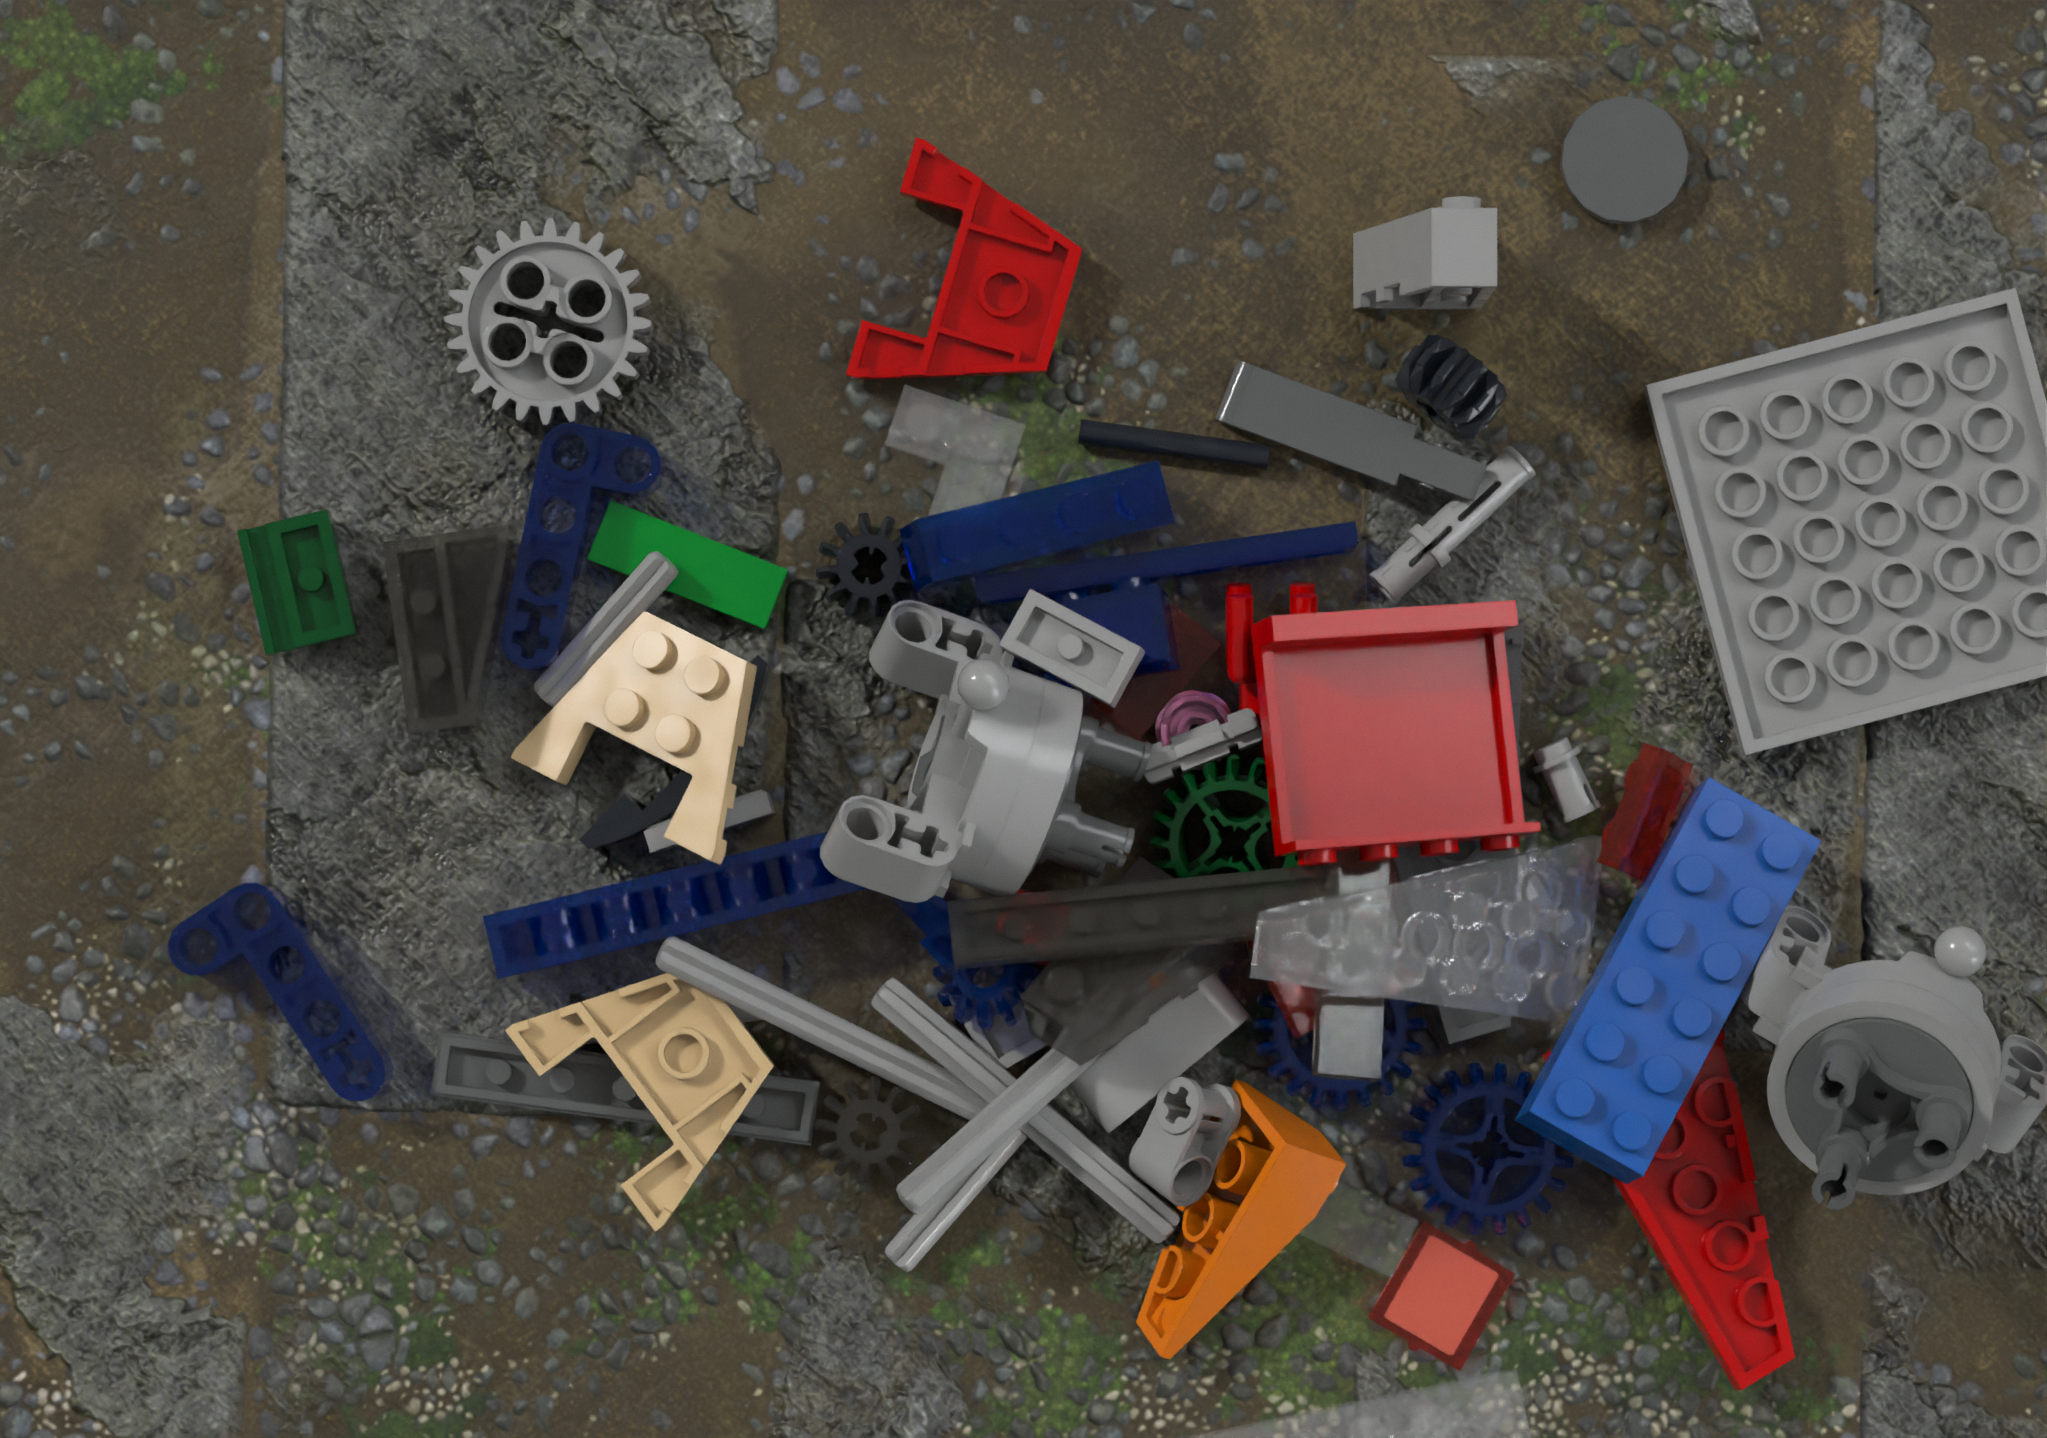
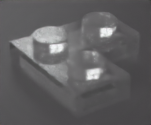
(967, 441)

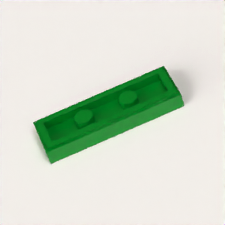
(706, 569)

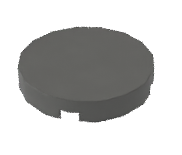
(1624, 160)

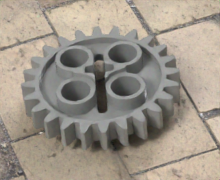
(566, 269)

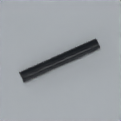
(1174, 444)

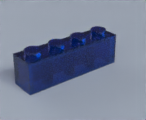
(1036, 525)

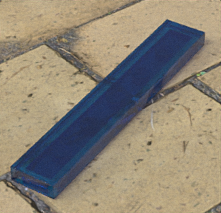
(1169, 563)

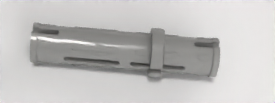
(1395, 575)

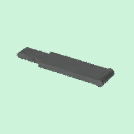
(1342, 433)

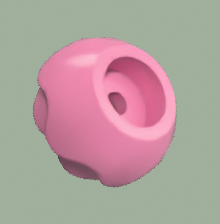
(1189, 709)

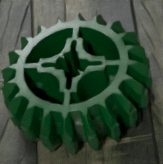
(1217, 818)

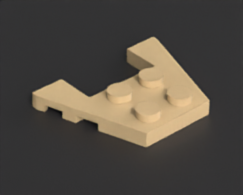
(668, 699)
(682, 1058)

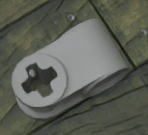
(1181, 1142)

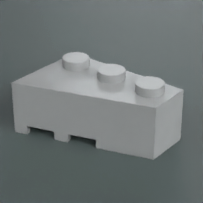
(1428, 259)

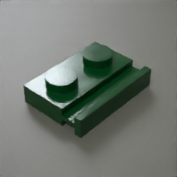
(298, 582)

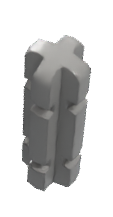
(1203, 745)

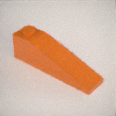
(1257, 1203)

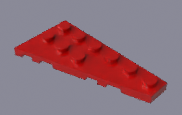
(1709, 1229)

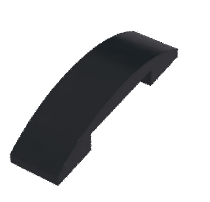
(628, 819)

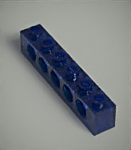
(661, 906)

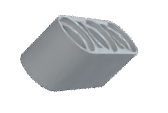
(1157, 1052)

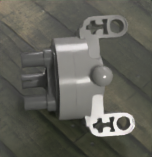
(990, 776)
(1887, 1065)

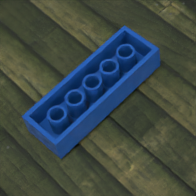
(1668, 981)

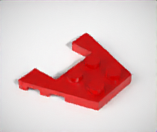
(998, 291)

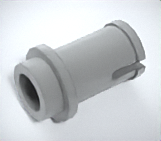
(1565, 779)

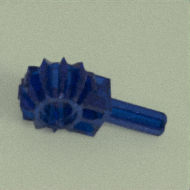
(970, 1000)

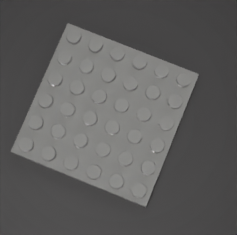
(1866, 518)

